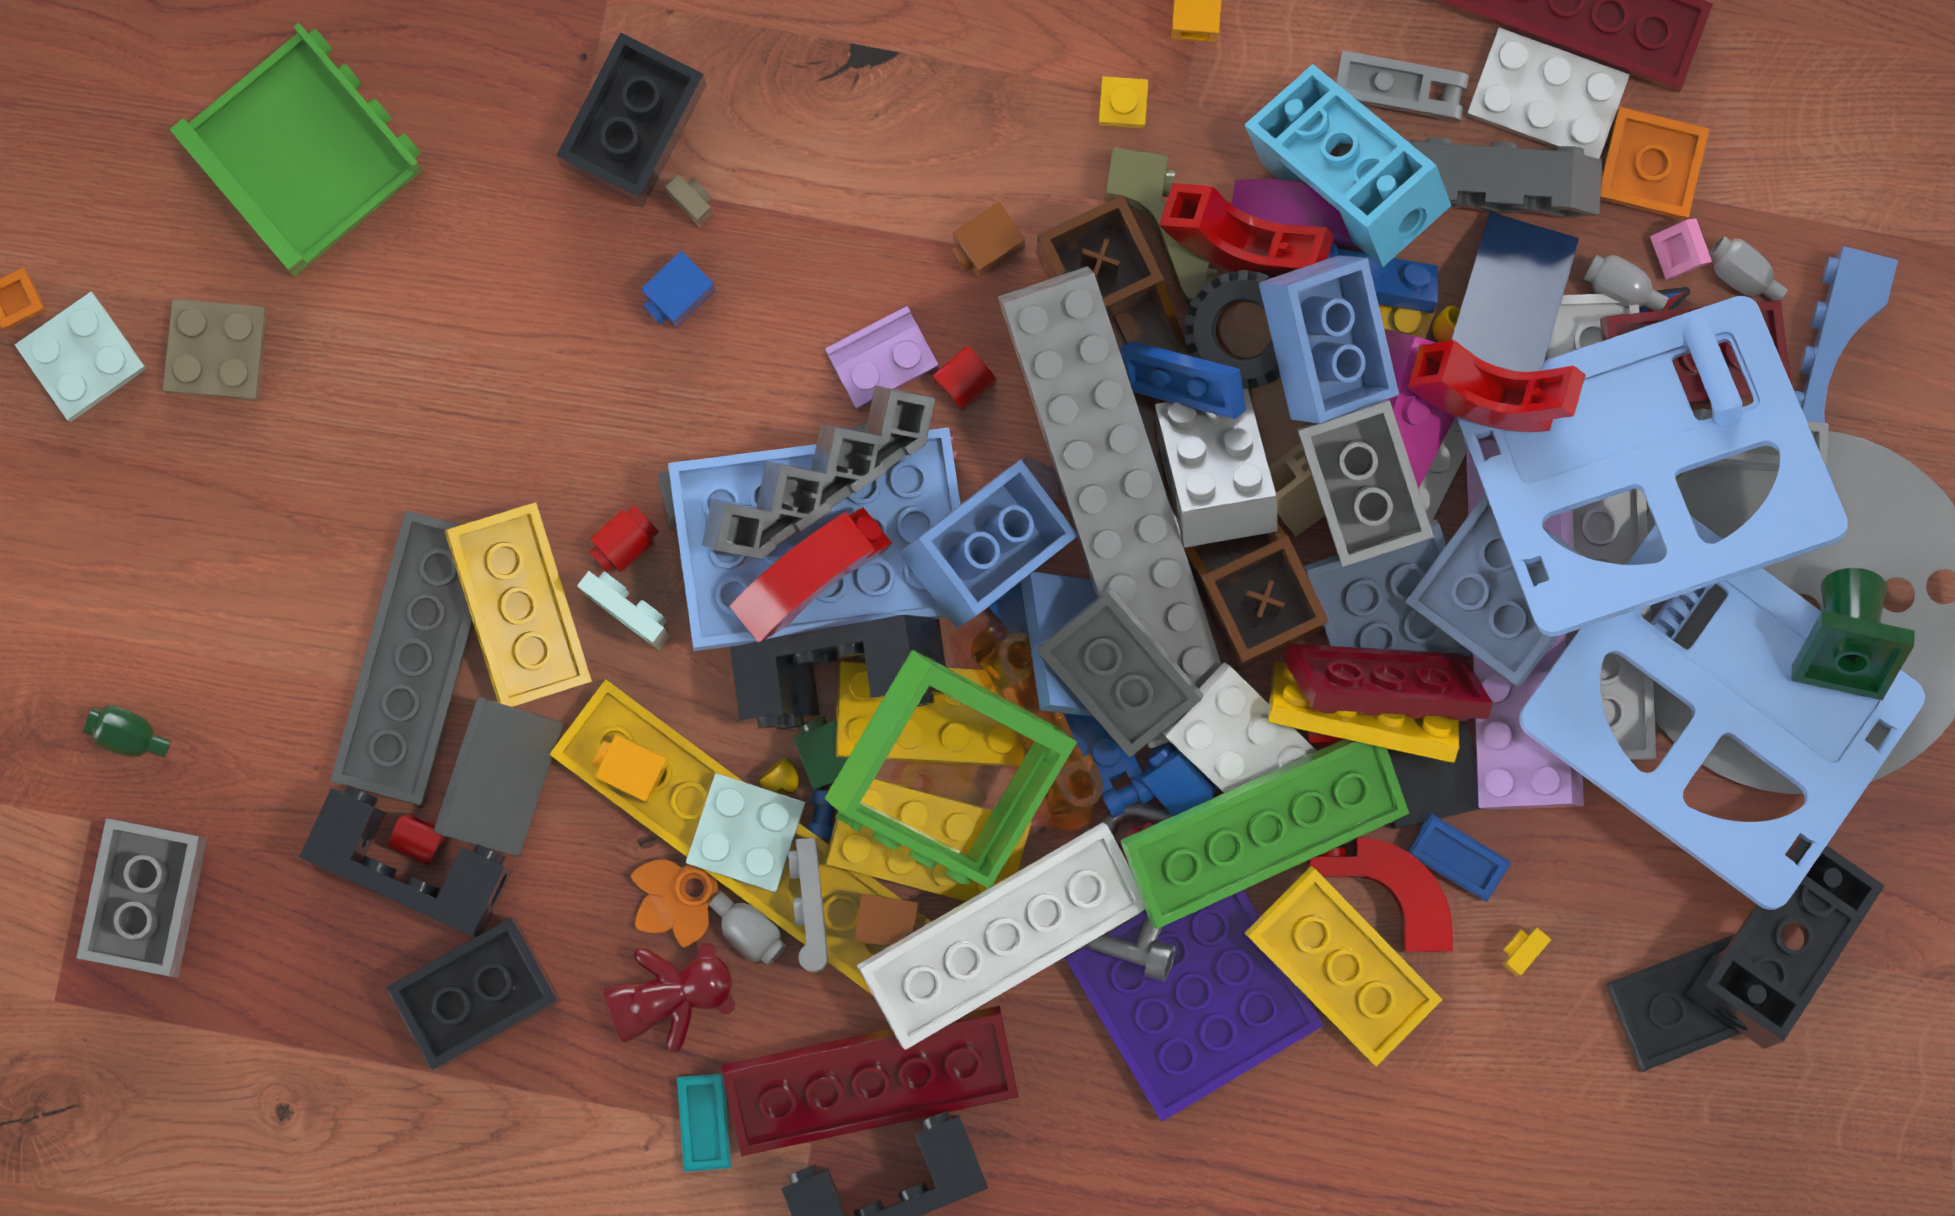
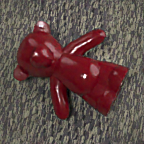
(641, 1005)

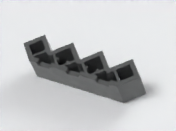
(1515, 179)
(841, 465)

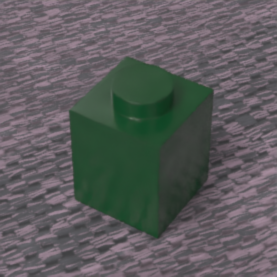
(818, 752)

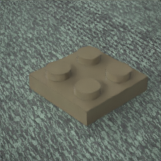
(215, 349)

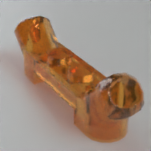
(1010, 667)

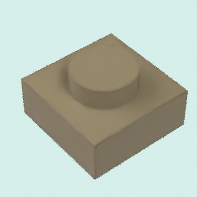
(690, 198)

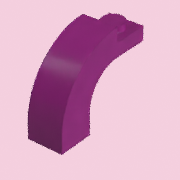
(1290, 204)

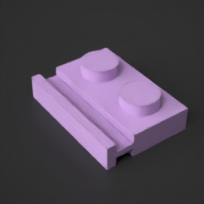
(882, 355)

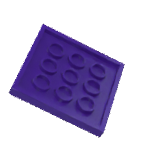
(1211, 1016)

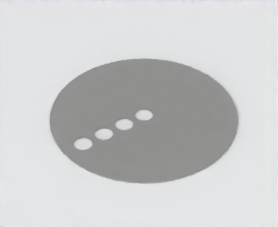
(1895, 528)

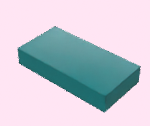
(704, 1123)

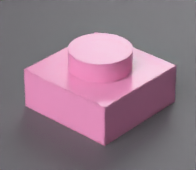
(1680, 249)

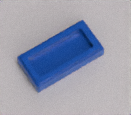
(1458, 857)

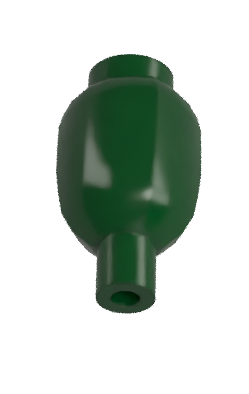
(124, 733)

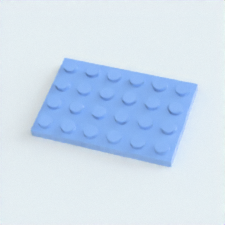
(902, 501)

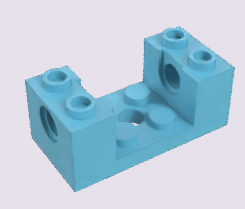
(1380, 186)

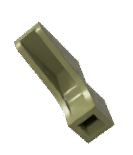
(1143, 182)

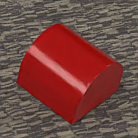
(964, 378)
(416, 839)

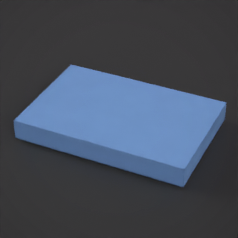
(1049, 605)

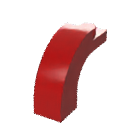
(1235, 240)
(1492, 395)
(808, 571)
(1419, 897)

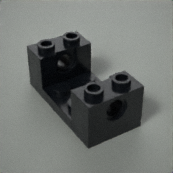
(778, 676)
(345, 835)
(1762, 982)
(947, 1157)

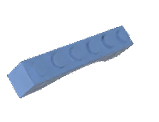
(1855, 293)

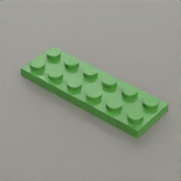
(1263, 828)

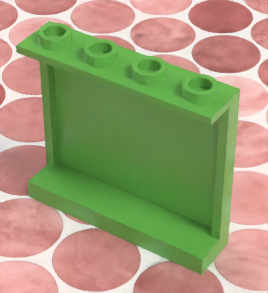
(300, 150)

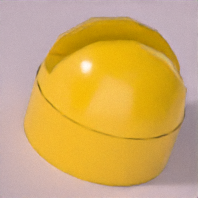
(1445, 323)
(780, 777)

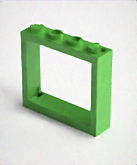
(1013, 809)

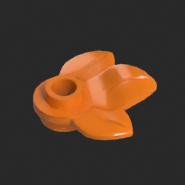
(668, 902)

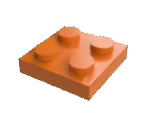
(1653, 163)

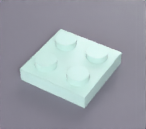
(80, 356)
(612, 596)
(745, 832)

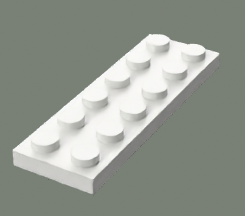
(1003, 936)

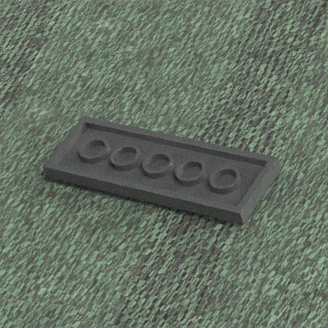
(407, 668)

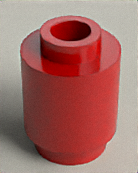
(622, 539)

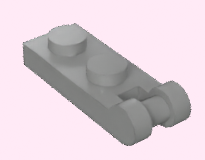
(1402, 85)
(809, 907)

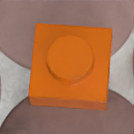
(18, 299)

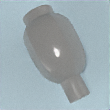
(1745, 269)
(1623, 283)
(748, 930)

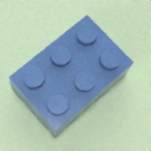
(1329, 339)
(988, 544)

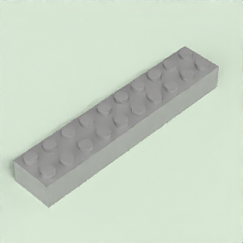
(1107, 464)

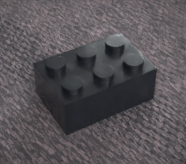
(631, 119)
(473, 994)

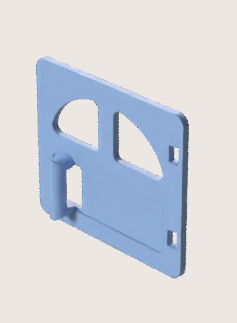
(1640, 434)
(1738, 688)

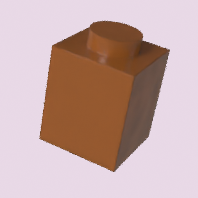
(987, 241)
(886, 920)

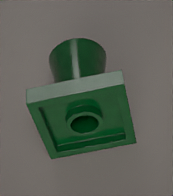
(1848, 642)

